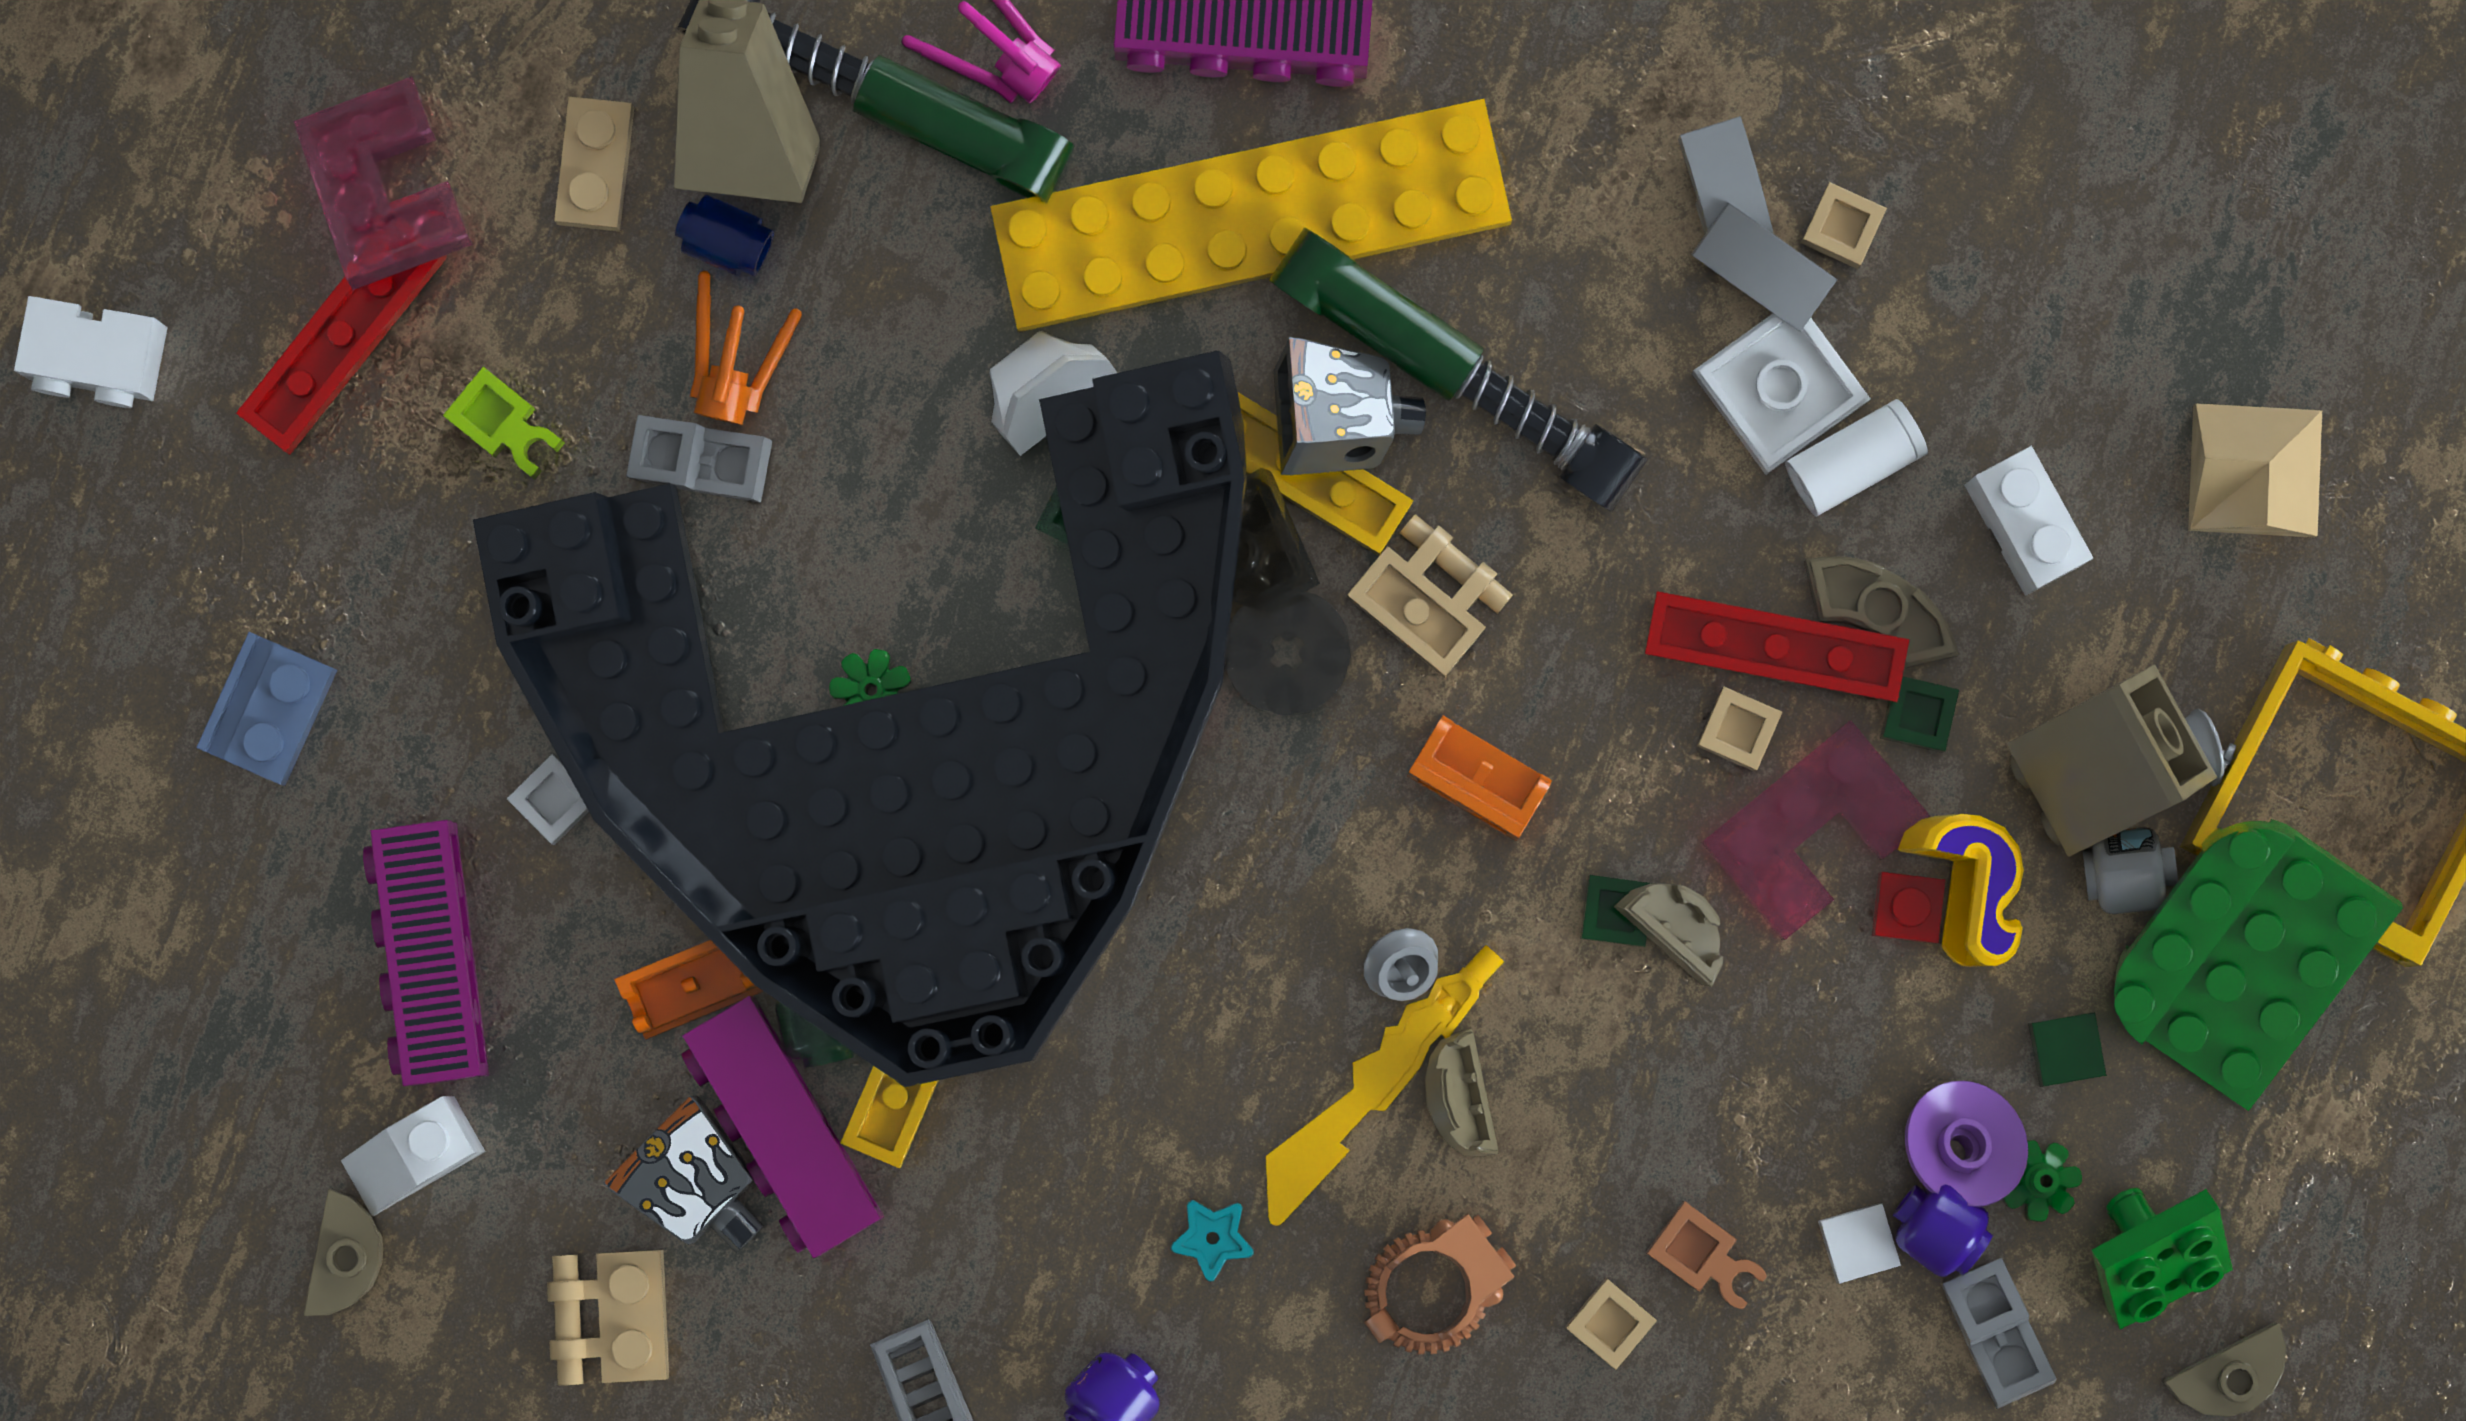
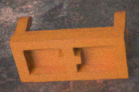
(1479, 778)
(683, 988)

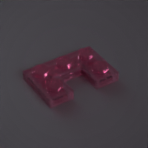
(367, 229)
(1761, 838)

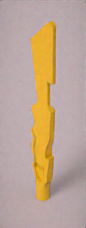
(1378, 1079)

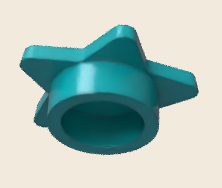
(1212, 1256)

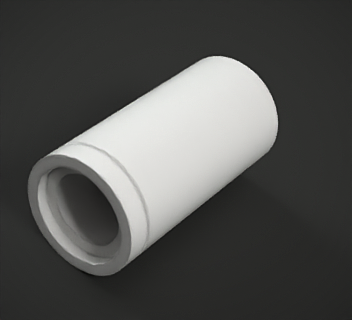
(1856, 457)

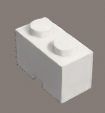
(110, 356)
(2028, 520)

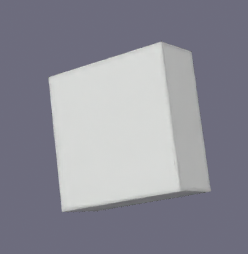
(549, 800)
(1859, 1243)

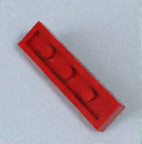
(329, 354)
(1777, 646)

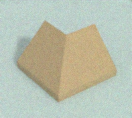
(2255, 470)

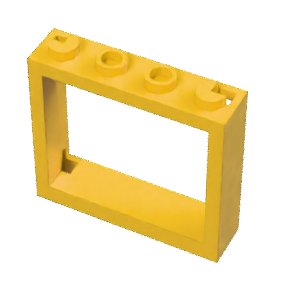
(2379, 696)

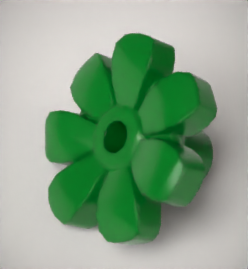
(864, 676)
(2053, 1192)

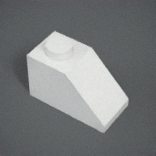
(412, 1154)

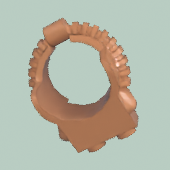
(1478, 1262)

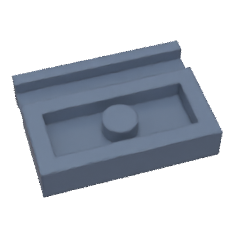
(266, 709)

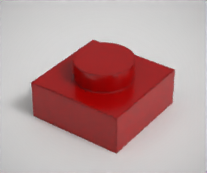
(1908, 907)

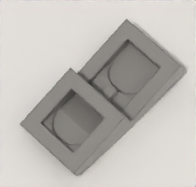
(1724, 172)
(1764, 267)
(699, 458)
(1999, 1333)

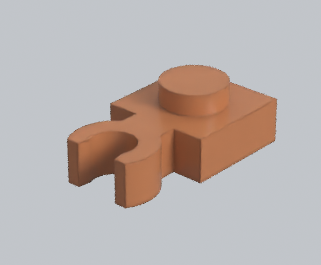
(1698, 1250)

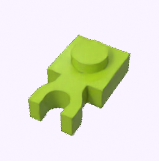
(497, 418)

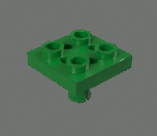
(2159, 1254)

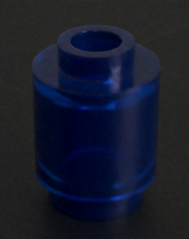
(724, 236)

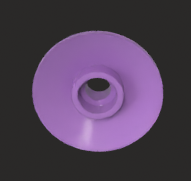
(1984, 1127)

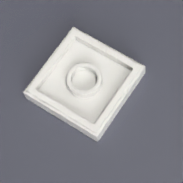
(1780, 389)

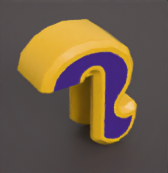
(1982, 884)

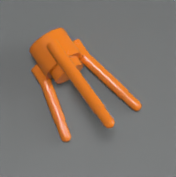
(724, 391)

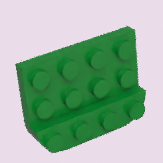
(2248, 954)

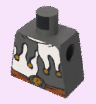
(1337, 409)
(689, 1179)

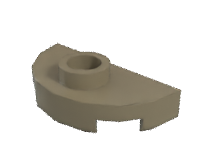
(1678, 924)
(1459, 1097)
(345, 1256)
(2233, 1377)

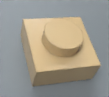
(1843, 225)
(1739, 729)
(1610, 1323)

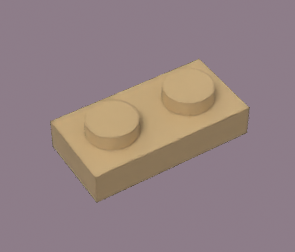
(594, 164)

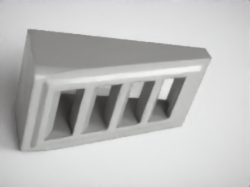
(908, 1341)

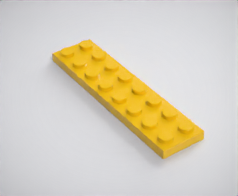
(1242, 212)

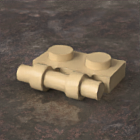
(1416, 609)
(630, 1317)

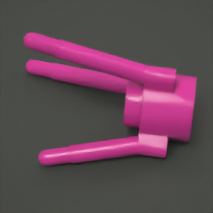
(1024, 65)

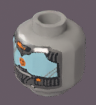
(2129, 871)

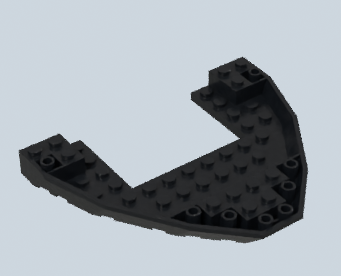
(933, 855)

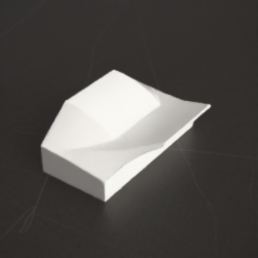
(1035, 371)

